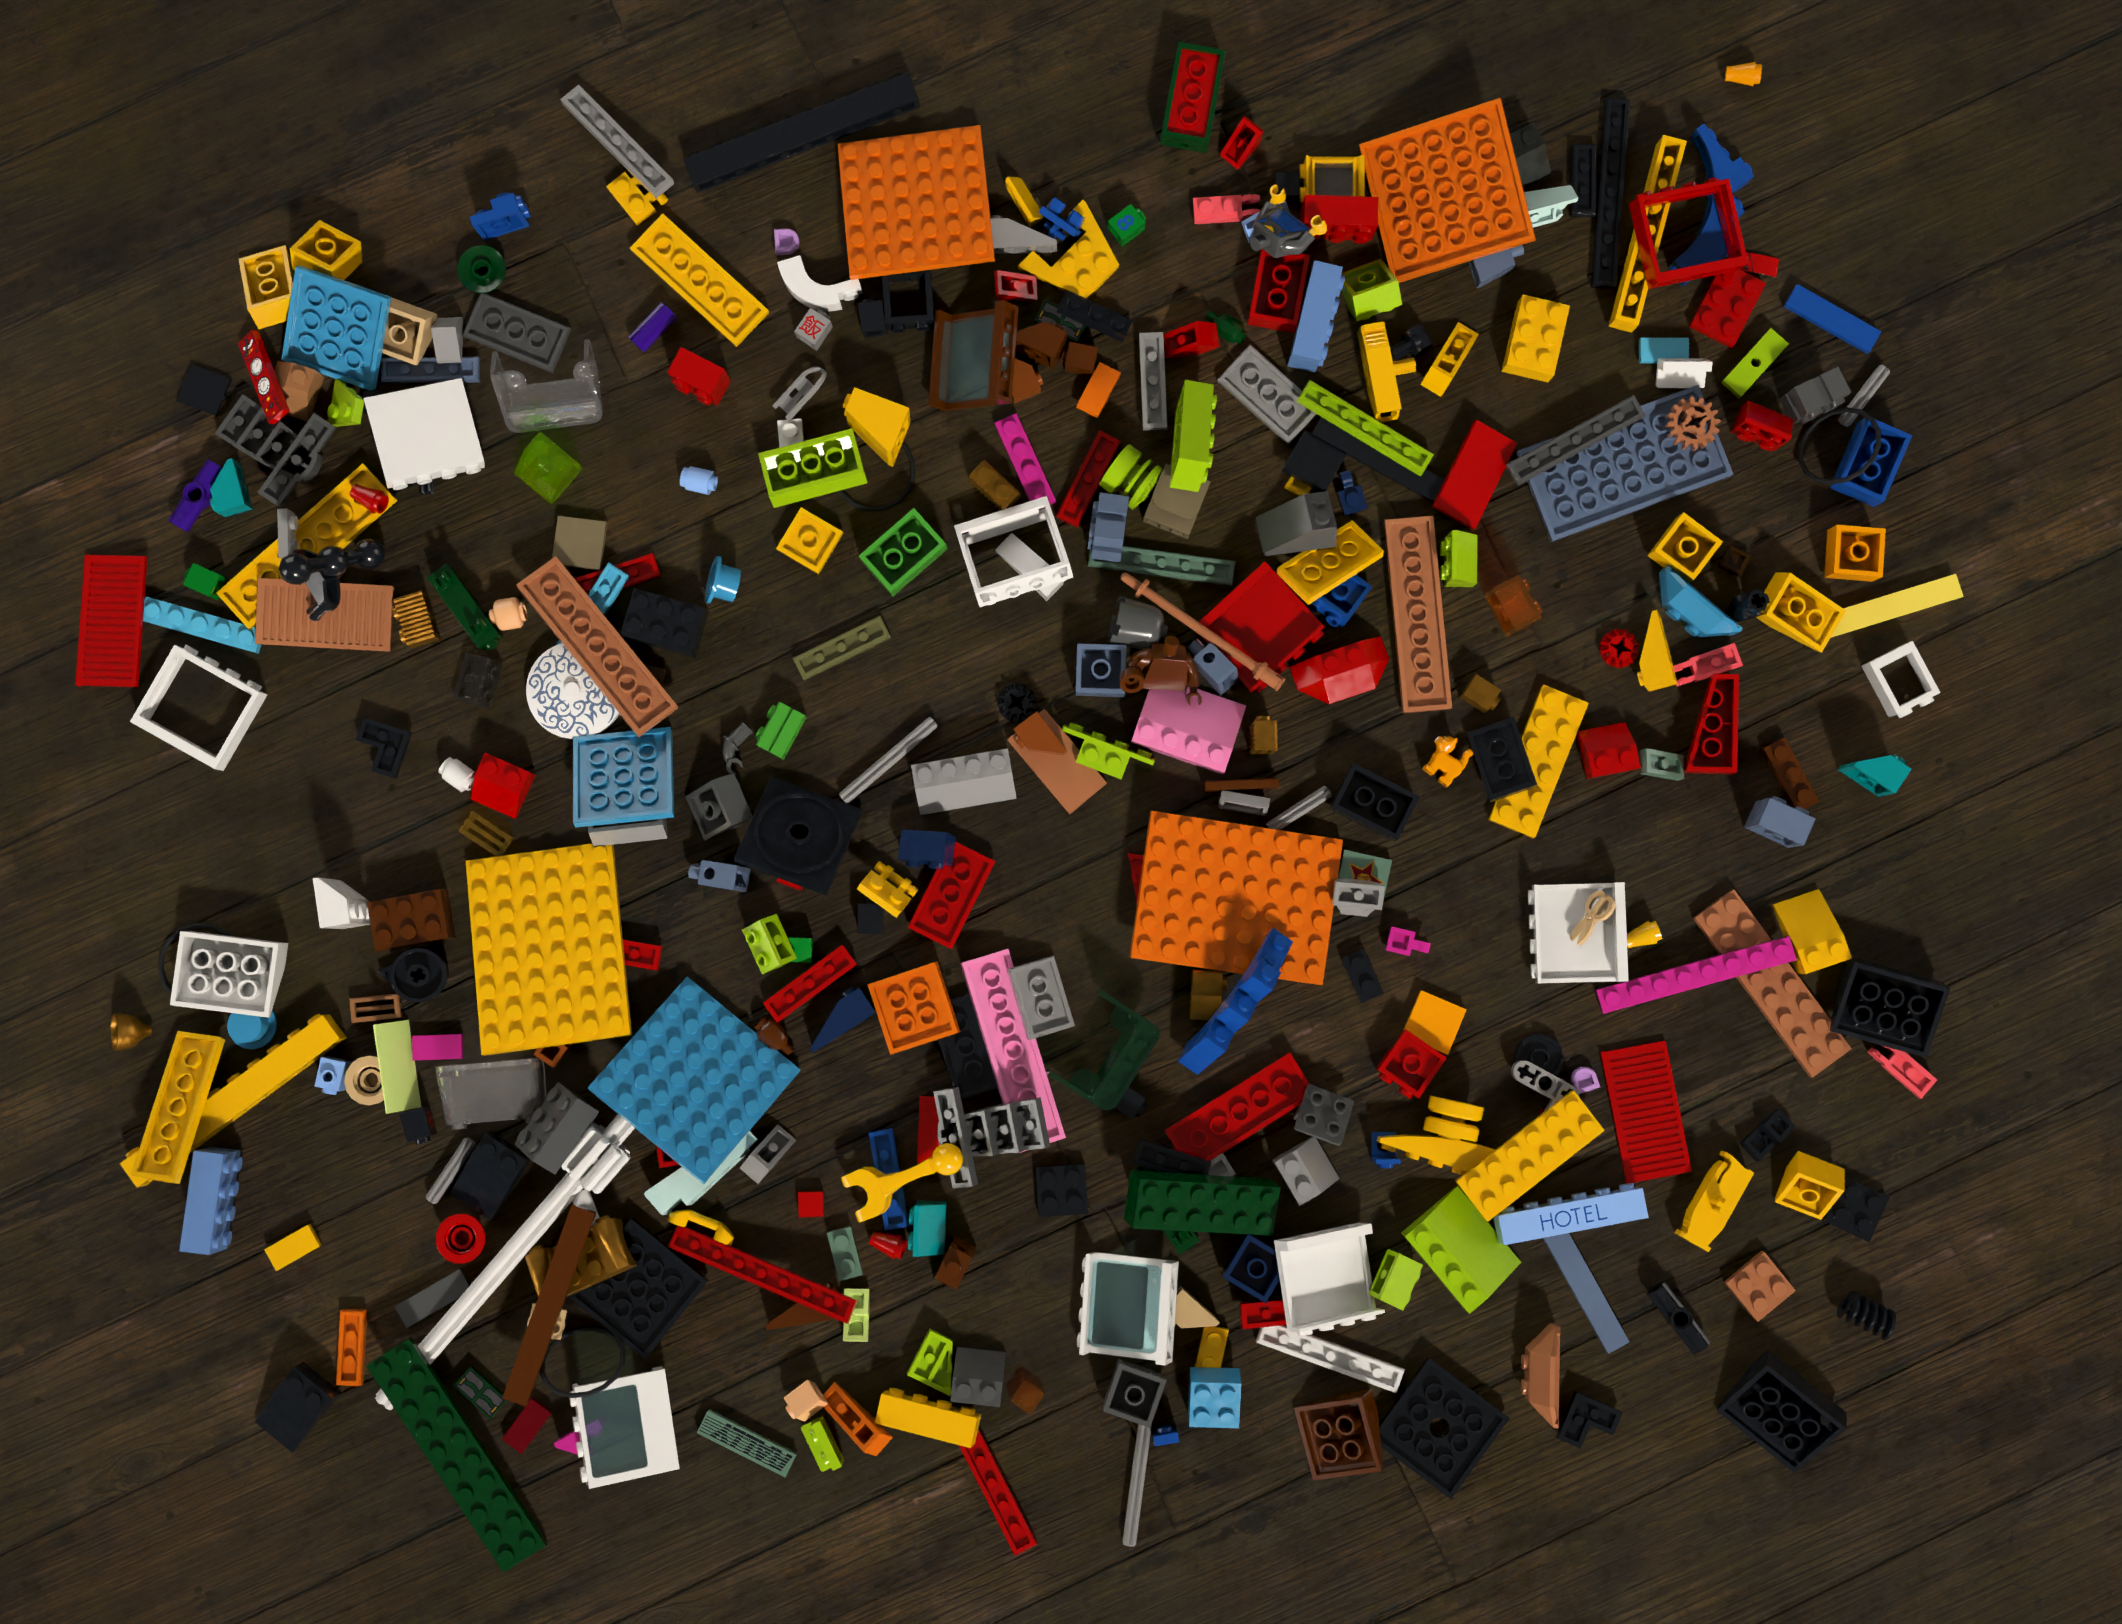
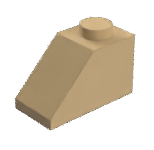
(1191, 1312)

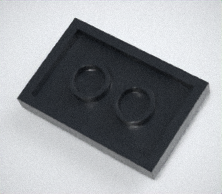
(1502, 759)

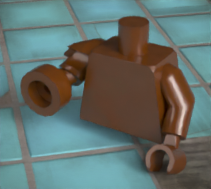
(1162, 668)

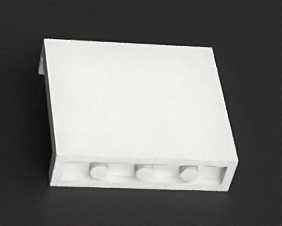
(424, 433)
(1554, 917)
(1326, 1278)

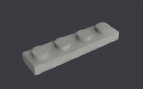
(1153, 381)

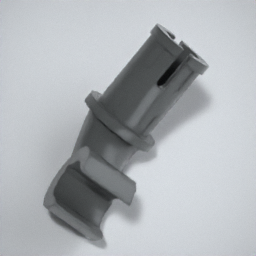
(732, 742)

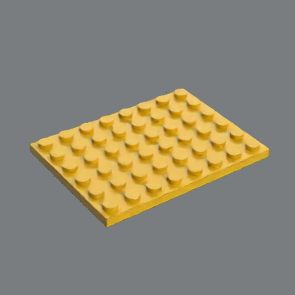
(547, 948)

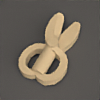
(1592, 916)

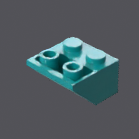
(929, 1228)

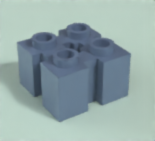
(1108, 527)

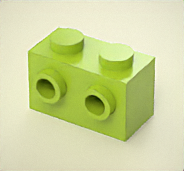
(769, 943)
(1395, 1279)

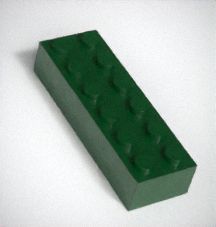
(1201, 1203)

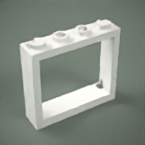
(1004, 522)
(159, 687)

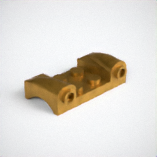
(602, 1257)

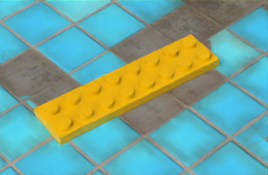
(330, 522)

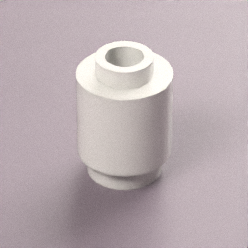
(457, 774)

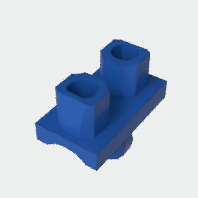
(1053, 212)

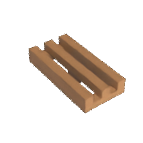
(397, 1006)

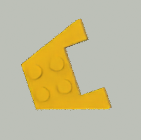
(1082, 266)

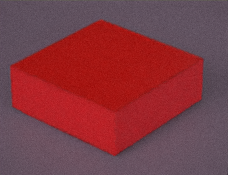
(811, 1204)

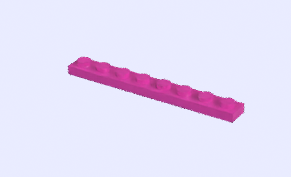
(1695, 974)

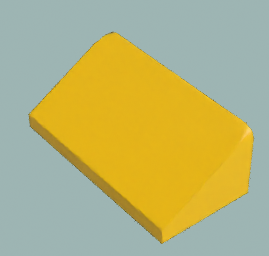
(1023, 200)

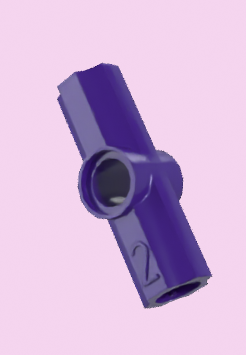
(189, 509)

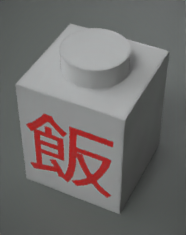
(814, 328)

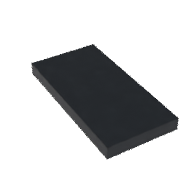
(966, 1052)

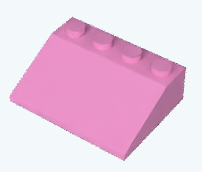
(1189, 733)

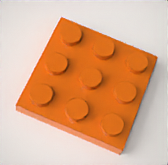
(913, 1008)

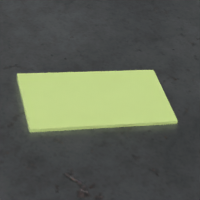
(396, 1066)

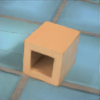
(805, 1401)

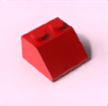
(1608, 750)
(501, 785)

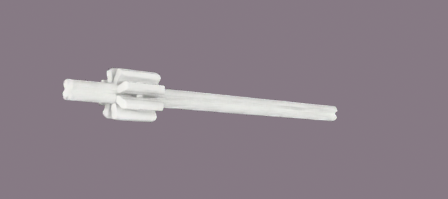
(589, 1166)

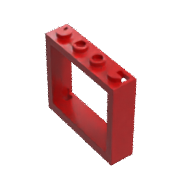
(1729, 222)

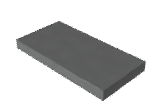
(516, 332)

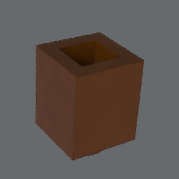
(1080, 358)

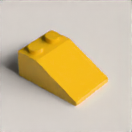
(268, 285)
(1800, 611)
(1812, 932)

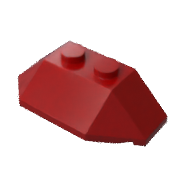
(1342, 671)

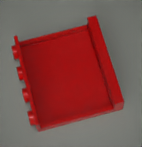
(1264, 623)

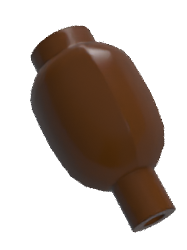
(773, 1035)

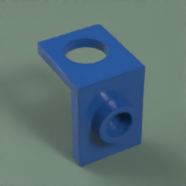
(1383, 1159)

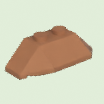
(1542, 1373)

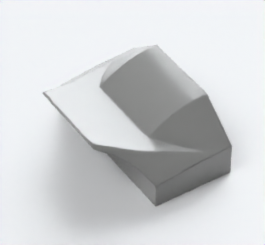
(1357, 896)

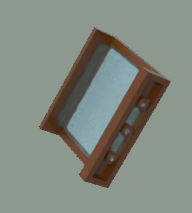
(973, 358)

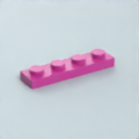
(1024, 459)

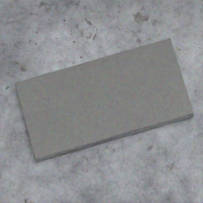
(1266, 394)

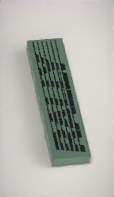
(746, 1443)

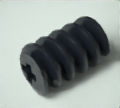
(1869, 1313)

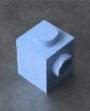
(332, 1074)

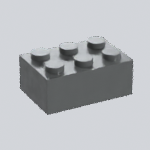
(556, 1128)

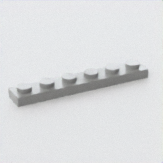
(617, 141)

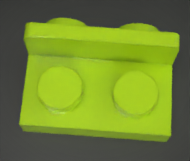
(822, 1444)

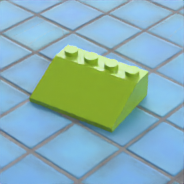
(1461, 1249)

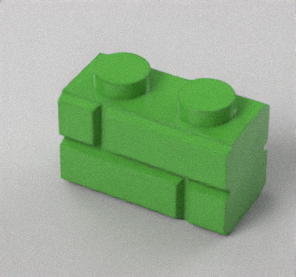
(780, 730)

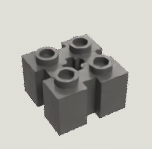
(1816, 396)

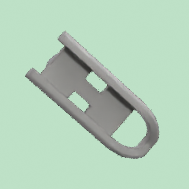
(805, 390)

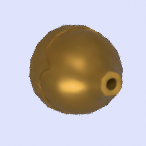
(127, 1031)

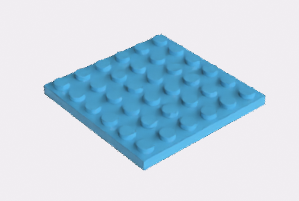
(694, 1080)

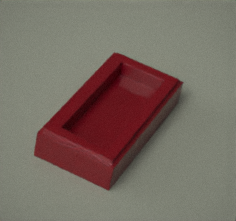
(527, 1425)

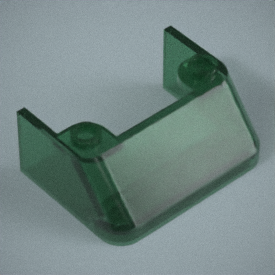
(1121, 1064)

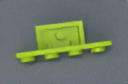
(1105, 755)

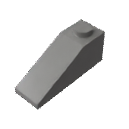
(1015, 238)

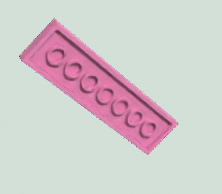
(1012, 1056)

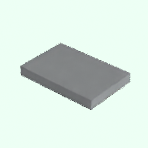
(1040, 997)

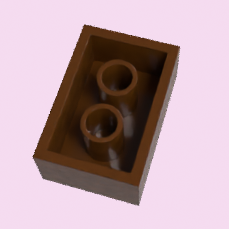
(411, 920)

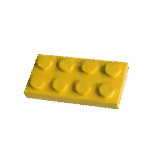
(1321, 570)

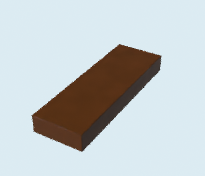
(1241, 785)

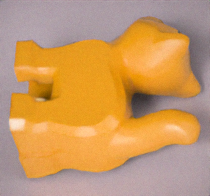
(1442, 761)

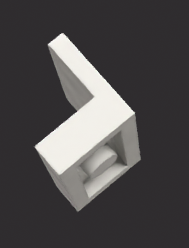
(1682, 372)

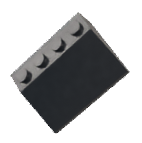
(1888, 1006)
(1783, 1412)

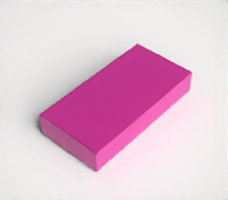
(437, 1047)

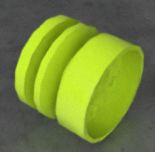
(1130, 476)

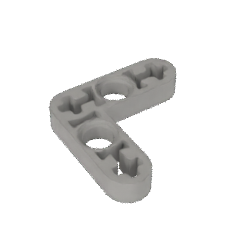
(1557, 1084)

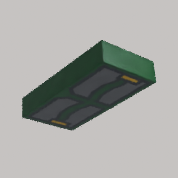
(1049, 314)
(480, 1392)

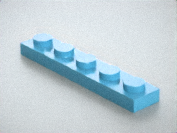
(200, 624)

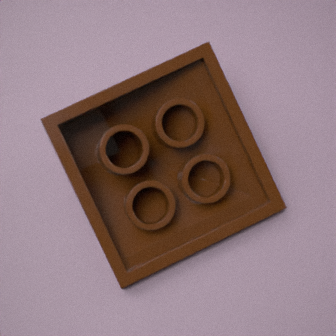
(1341, 1435)

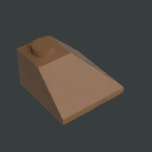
(299, 387)

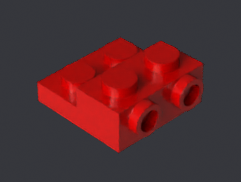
(1410, 1065)

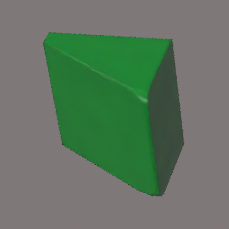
(802, 948)

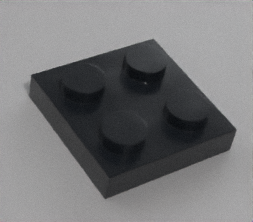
(1061, 1190)
(1857, 1210)

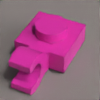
(1402, 942)

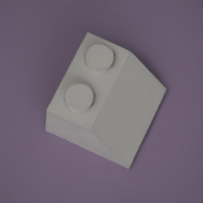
(1306, 1170)

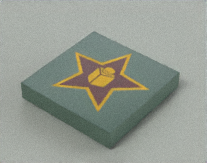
(1364, 867)

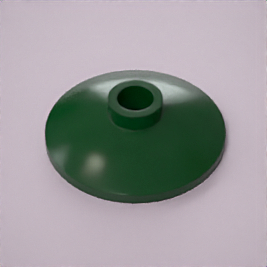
(474, 261)

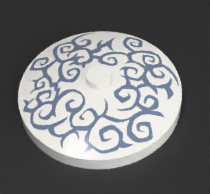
(566, 697)

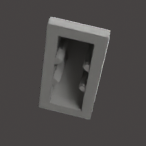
(448, 339)

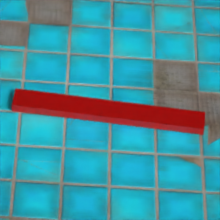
(763, 1274)

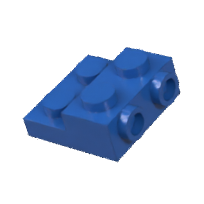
(507, 216)
(1341, 601)

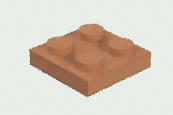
(1759, 1286)

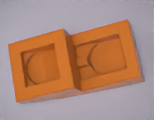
(1098, 390)

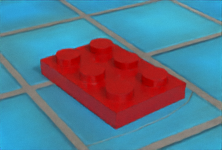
(1727, 306)

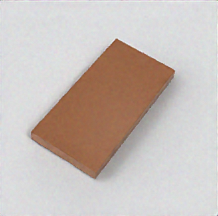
(1064, 778)

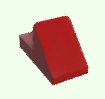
(1015, 286)

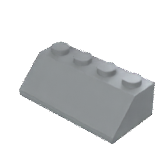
(963, 781)

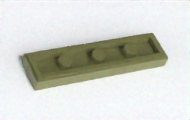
(841, 648)

